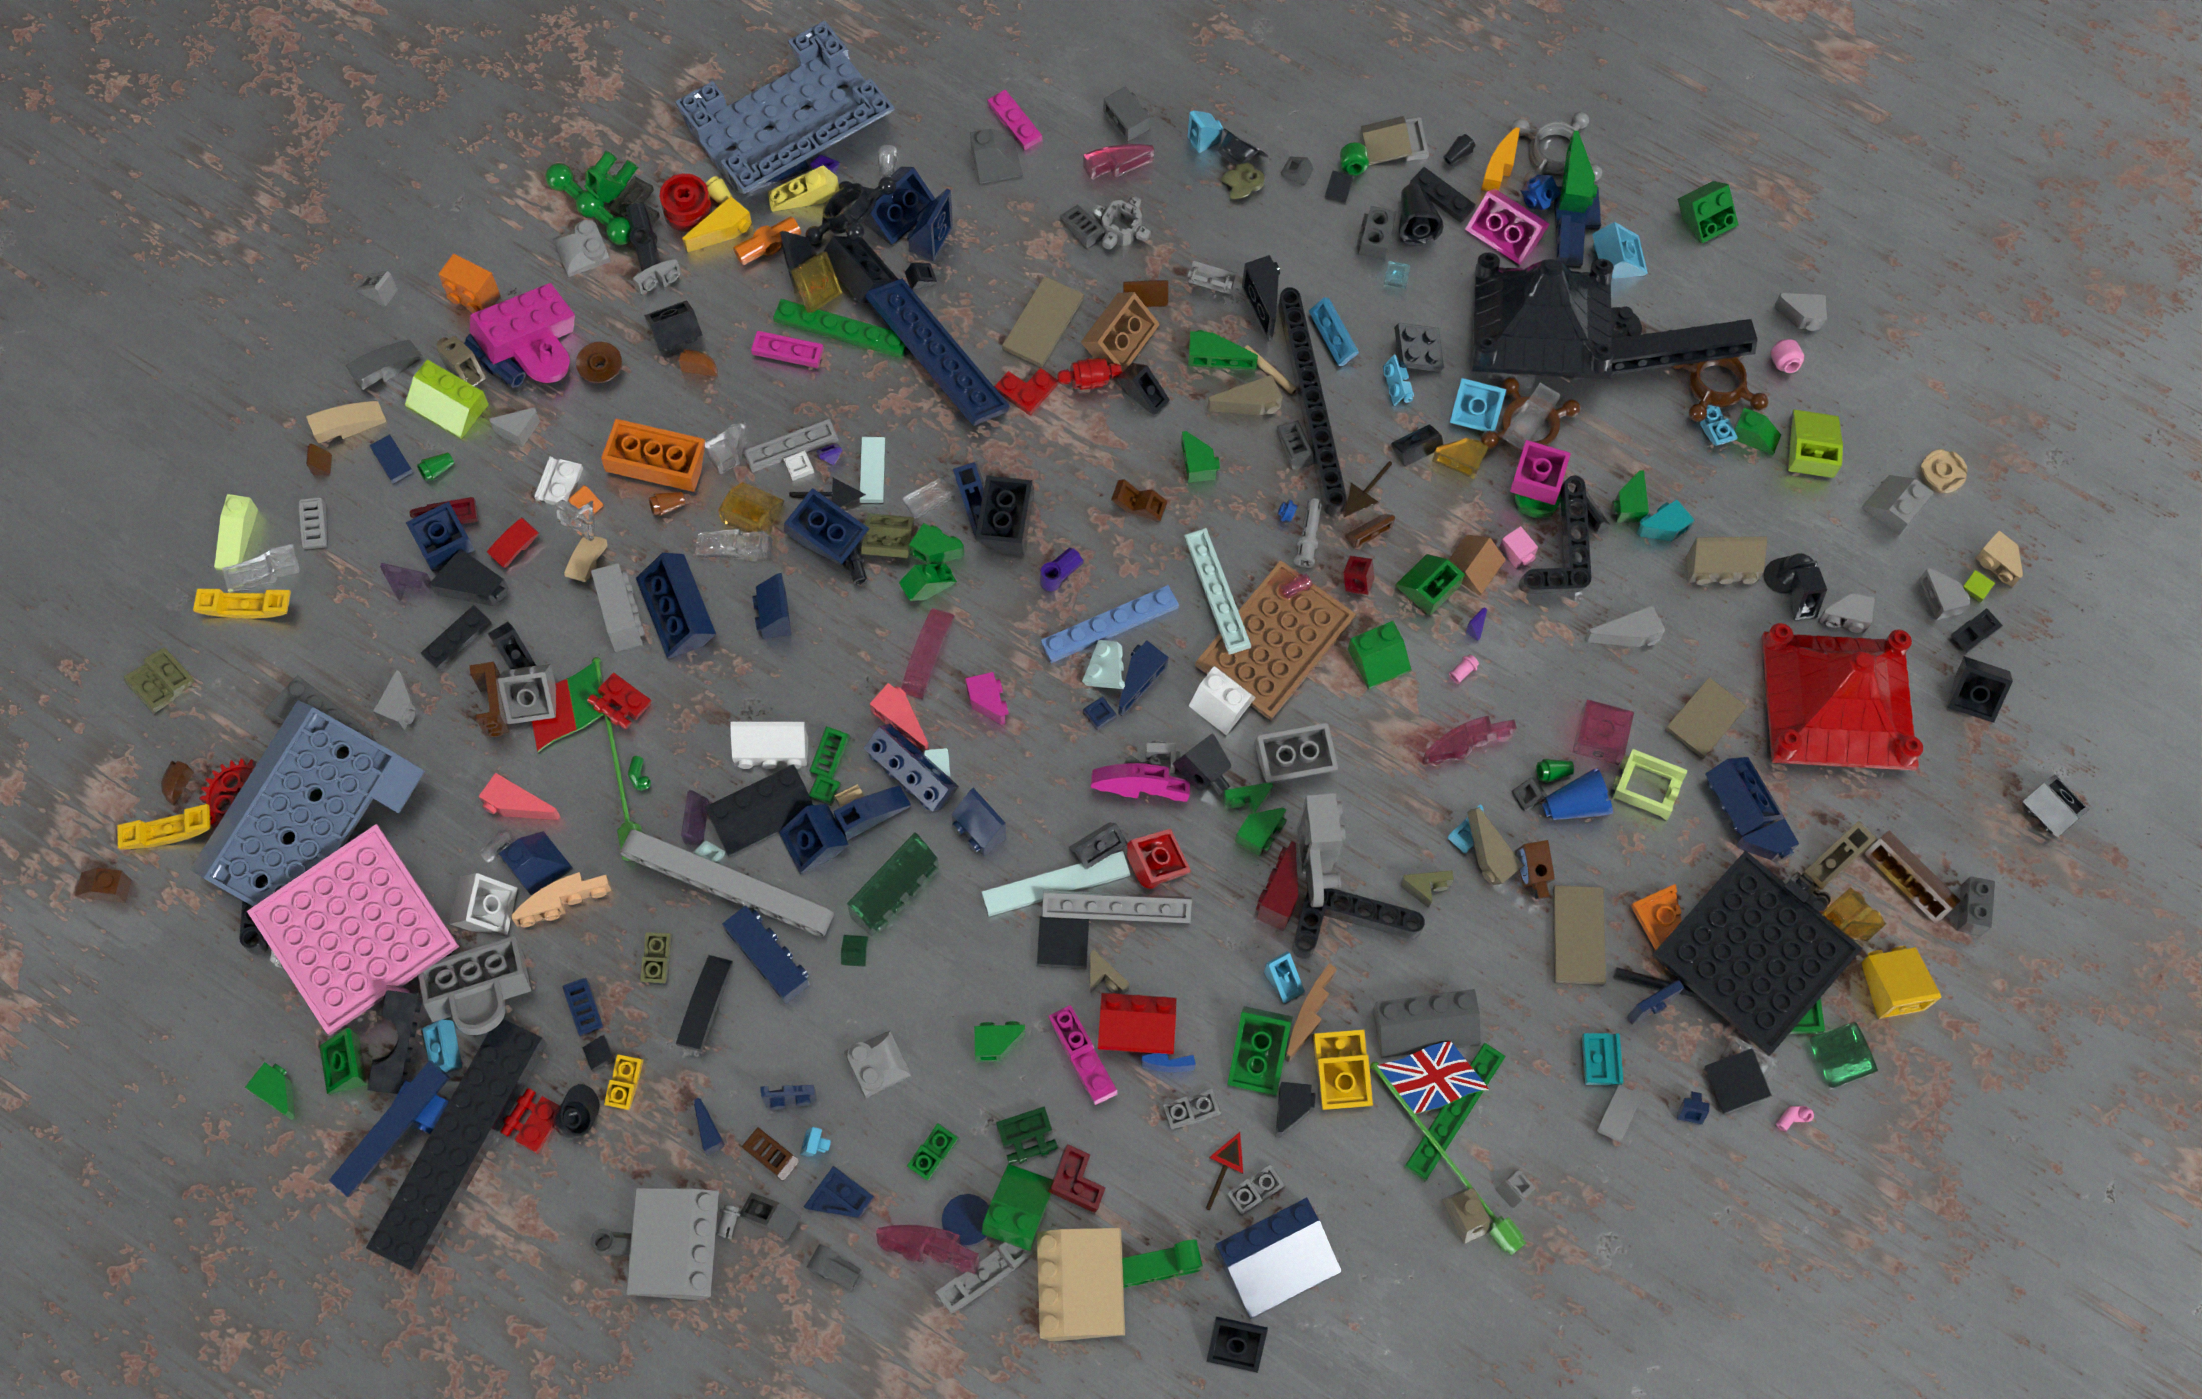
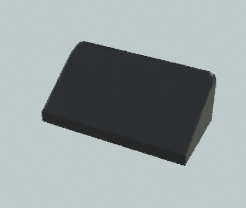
(1417, 444)
(1595, 516)

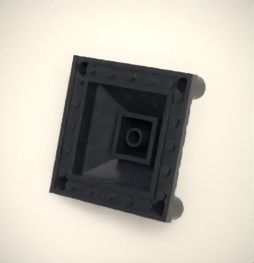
(1542, 319)

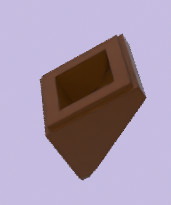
(318, 460)

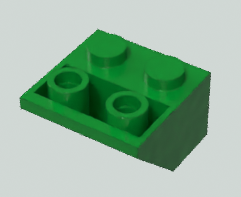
(1709, 210)
(1431, 582)

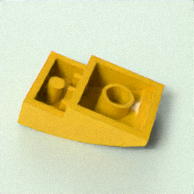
(1342, 1069)

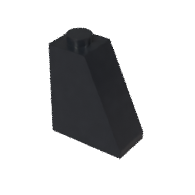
(469, 581)

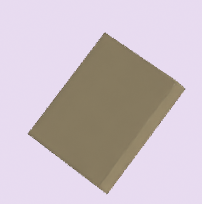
(1386, 140)

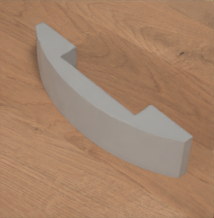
(992, 1270)

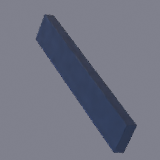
(389, 1128)

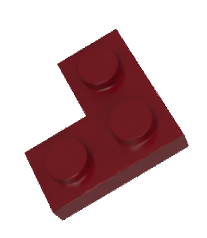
(1070, 1183)

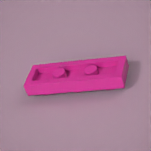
(1014, 119)
(787, 349)

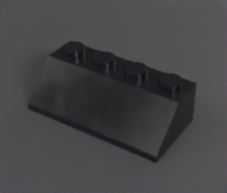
(758, 810)

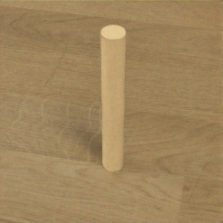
(1270, 370)

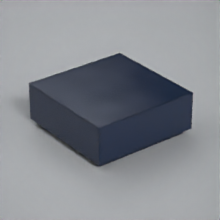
(1099, 713)

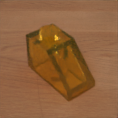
(1462, 456)

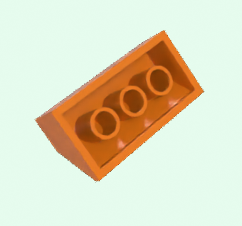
(654, 455)

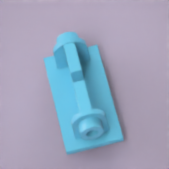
(1395, 375)

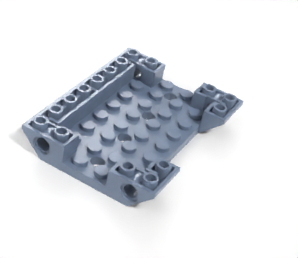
(796, 131)
(279, 802)

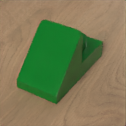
(1255, 795)

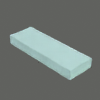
(872, 469)

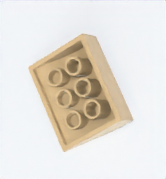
(1080, 1284)

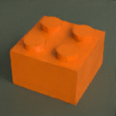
(468, 284)

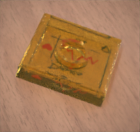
(816, 282)

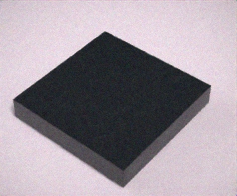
(1063, 942)
(1738, 1081)

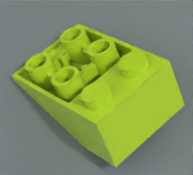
(1815, 444)

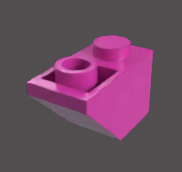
(985, 696)

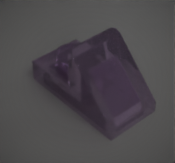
(401, 577)

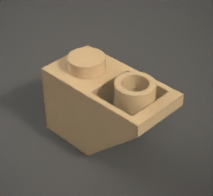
(2002, 558)

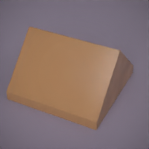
(1478, 560)

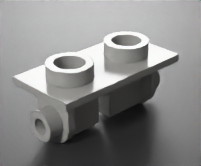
(1211, 277)

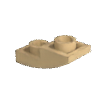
(584, 558)

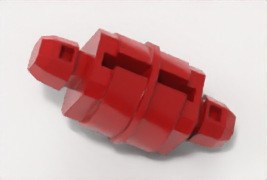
(1089, 373)

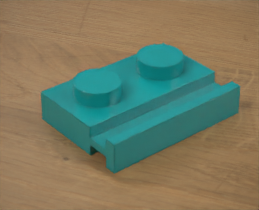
(1602, 1059)

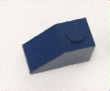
(1771, 841)

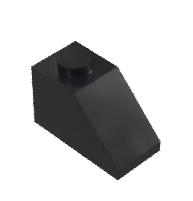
(1143, 387)
(1807, 593)
(511, 647)
(1293, 1105)

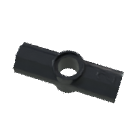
(639, 225)

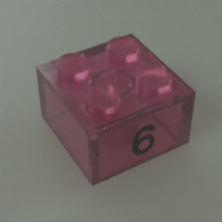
(1603, 732)

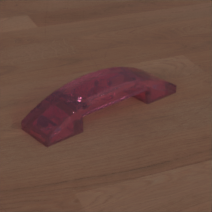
(926, 653)

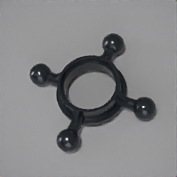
(851, 219)

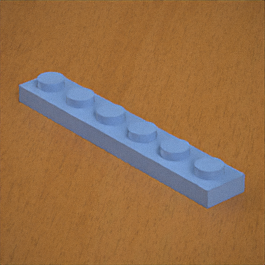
(1109, 624)

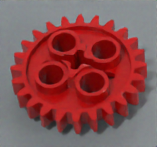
(221, 783)

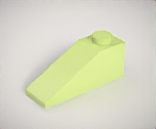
(234, 530)

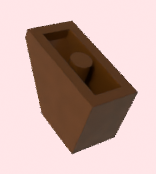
(104, 885)

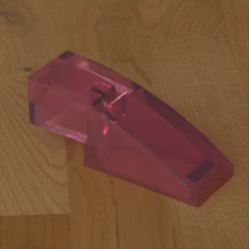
(1117, 159)

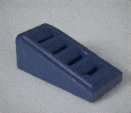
(574, 987)
(709, 1134)

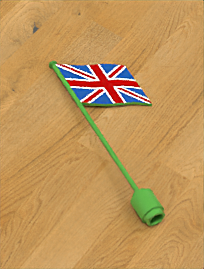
(1430, 1082)

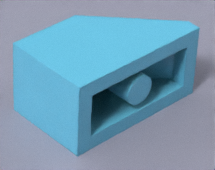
(1203, 130)

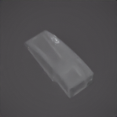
(1531, 416)

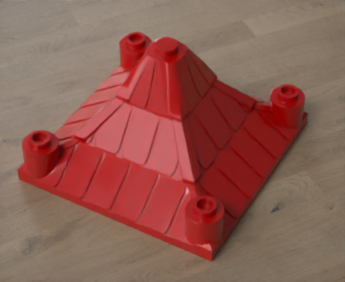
(1839, 700)

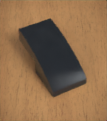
(1976, 630)

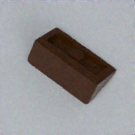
(1149, 292)
(1370, 530)

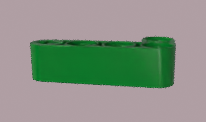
(1162, 1264)

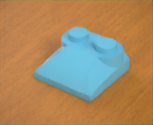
(1477, 405)

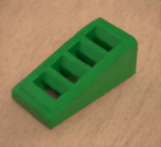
(844, 737)

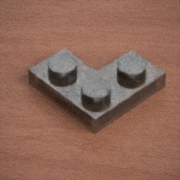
(635, 192)

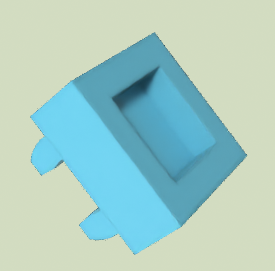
(813, 1142)

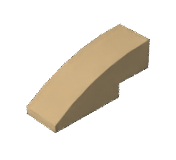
(345, 420)

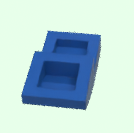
(1161, 1063)

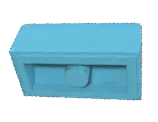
(442, 1045)

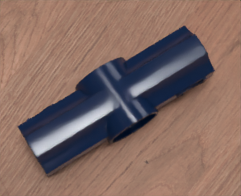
(506, 369)

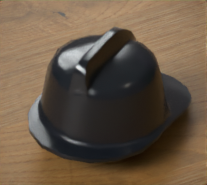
(1236, 150)
(1780, 572)

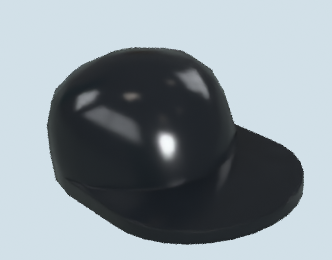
(576, 1112)

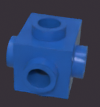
(1540, 192)

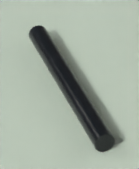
(1651, 981)

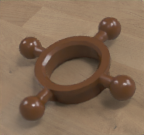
(1720, 399)
(1570, 408)

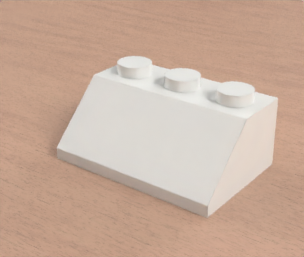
(769, 744)

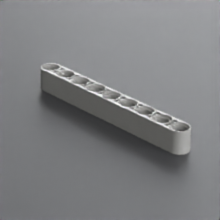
(727, 883)

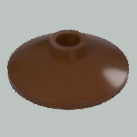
(594, 355)

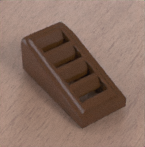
(783, 1163)

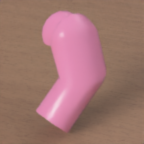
(1794, 1114)

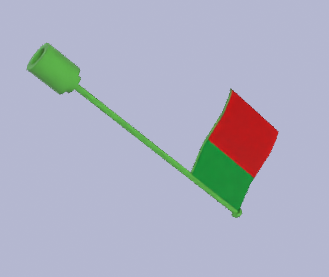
(576, 713)

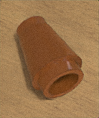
(666, 502)

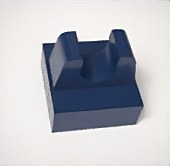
(1693, 1109)

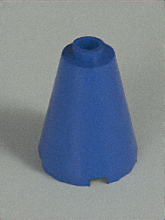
(1580, 798)

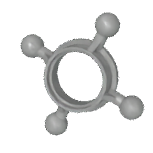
(1545, 165)

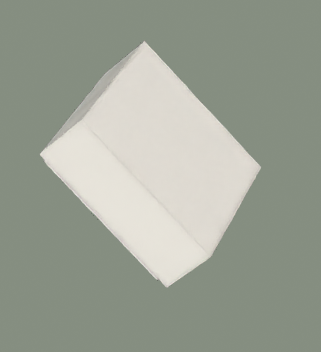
(798, 465)

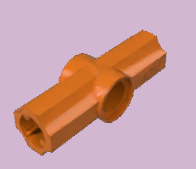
(765, 241)

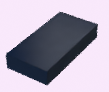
(391, 459)

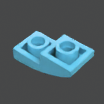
(1717, 427)

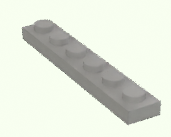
(1117, 906)

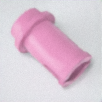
(1464, 668)

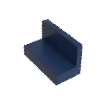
(1570, 241)

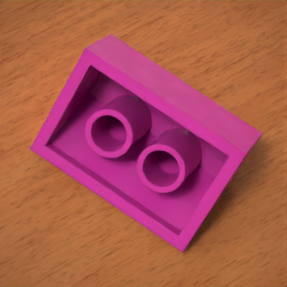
(1507, 226)

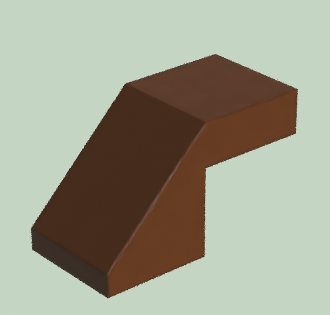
(1141, 503)

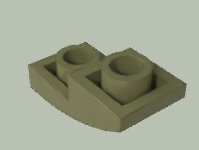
(656, 957)

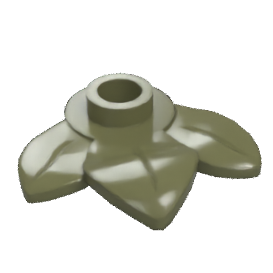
(1243, 180)

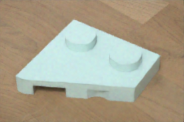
(1105, 666)

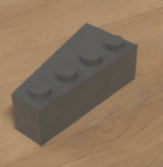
(301, 690)

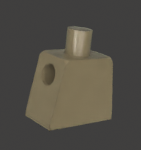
(455, 352)
(1467, 1214)

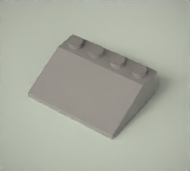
(672, 1243)

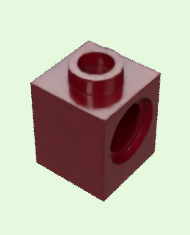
(1359, 575)

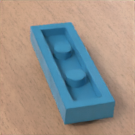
(1333, 331)

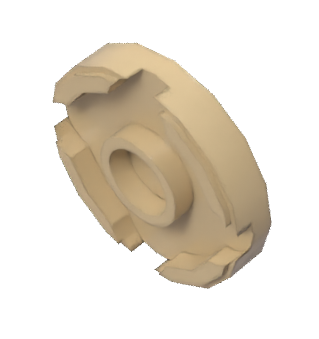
(1943, 471)

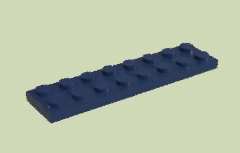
(937, 352)

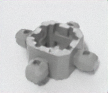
(1131, 212)

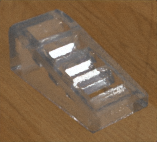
(1763, 1058)

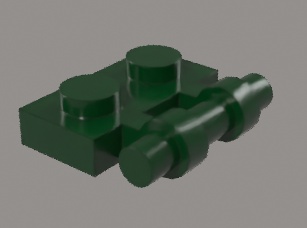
(1024, 1128)

